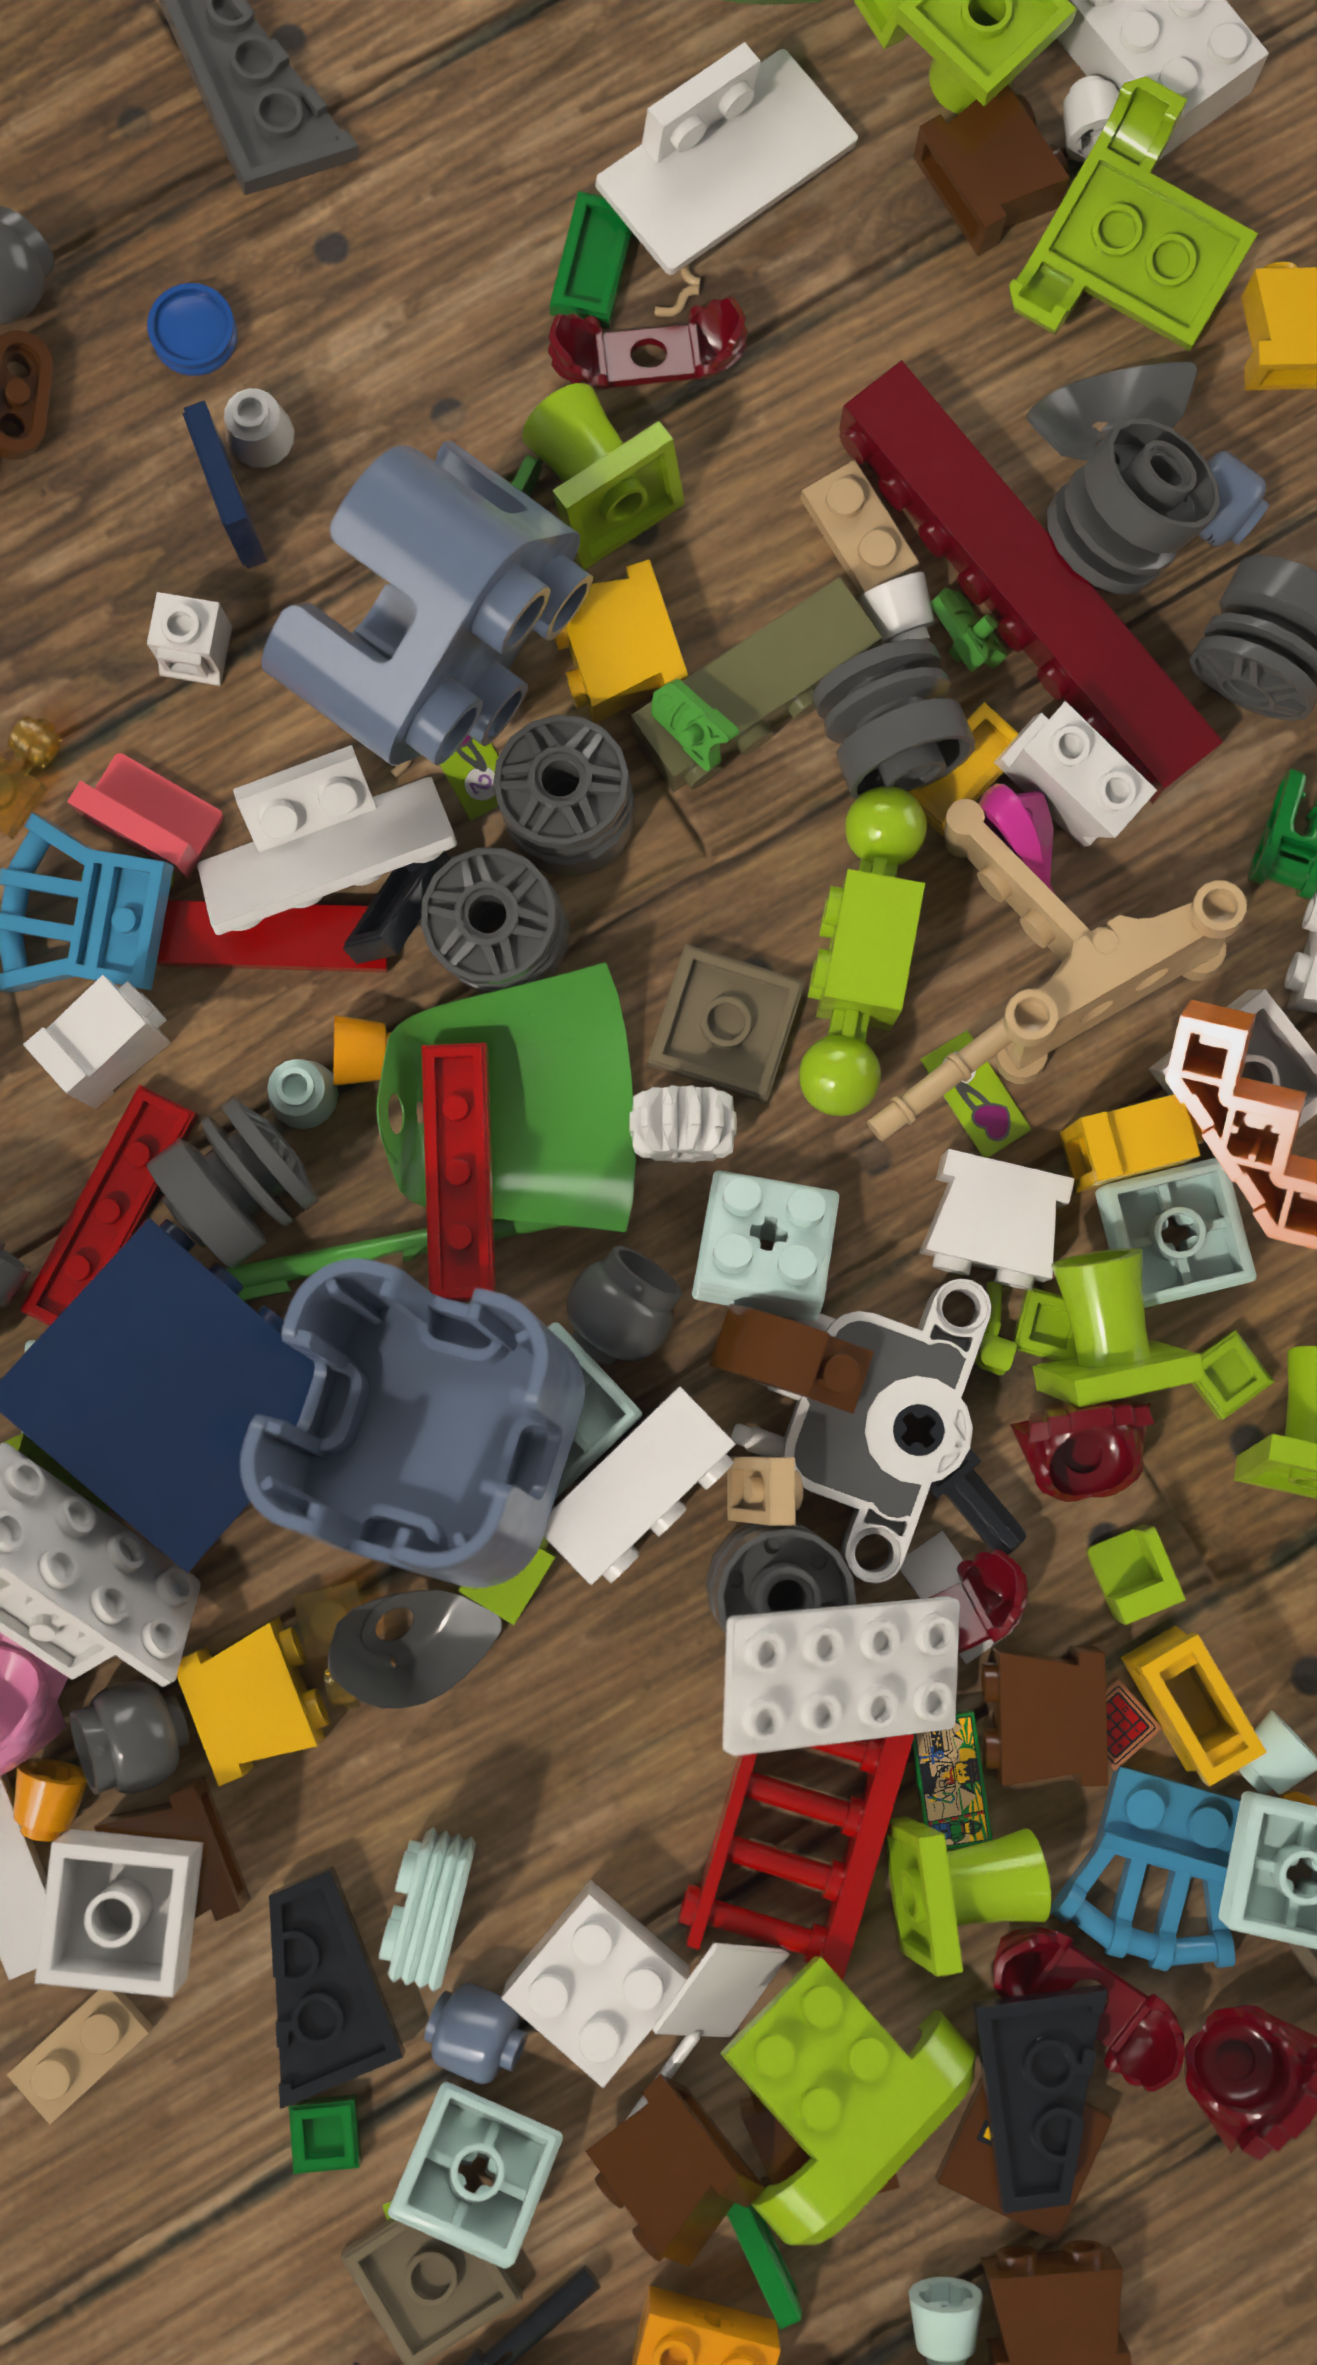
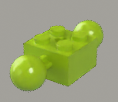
(869, 950)

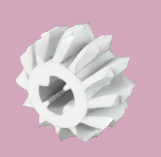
(683, 1124)

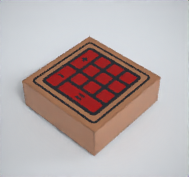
(1127, 1724)

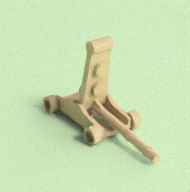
(1097, 973)

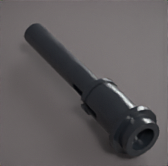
(539, 2321)

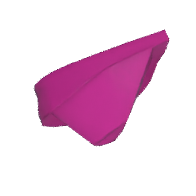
(1023, 825)

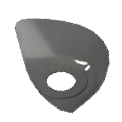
(1138, 392)
(430, 1658)

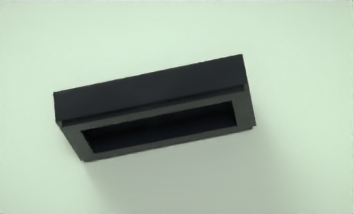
(392, 912)

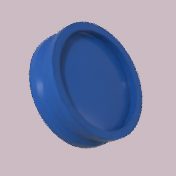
(192, 329)

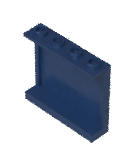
(155, 1388)

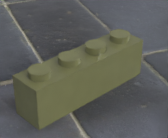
(764, 679)

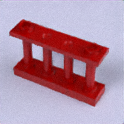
(841, 1882)

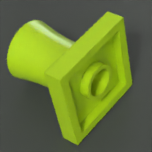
(981, 42)
(608, 486)
(1110, 1334)
(1289, 1460)
(959, 1887)

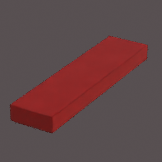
(289, 940)
(458, 1170)
(110, 1203)

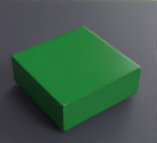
(325, 2134)

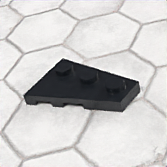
(327, 1992)
(1035, 2085)

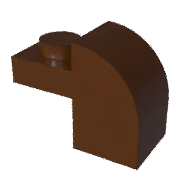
(791, 1357)

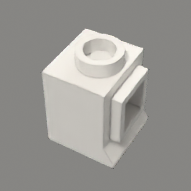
(189, 638)

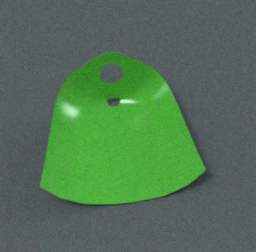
(554, 1098)

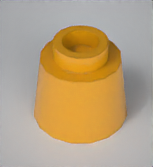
(358, 1050)
(47, 1797)

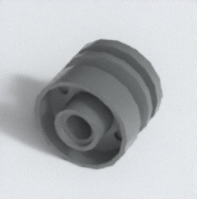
(1133, 506)
(1264, 640)
(893, 718)
(565, 795)
(474, 892)
(223, 1190)
(762, 1555)

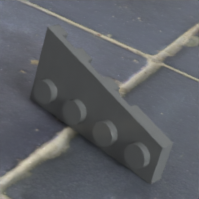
(256, 100)

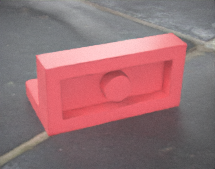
(149, 813)

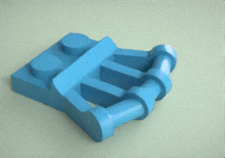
(115, 917)
(1167, 1827)

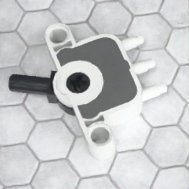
(862, 1454)

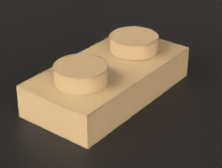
(858, 528)
(763, 1490)
(79, 2052)

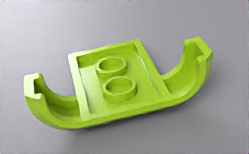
(1133, 233)
(843, 2097)

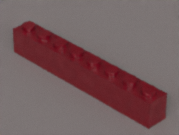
(1023, 579)

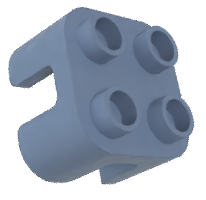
(468, 584)
(423, 1426)

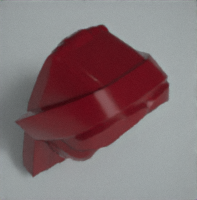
(1085, 1448)
(1253, 2078)

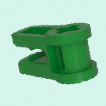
(1281, 852)

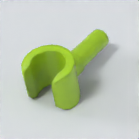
(995, 1352)

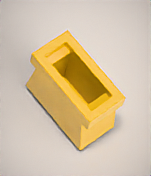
(1281, 327)
(621, 644)
(1130, 1142)
(252, 1700)
(1193, 1705)

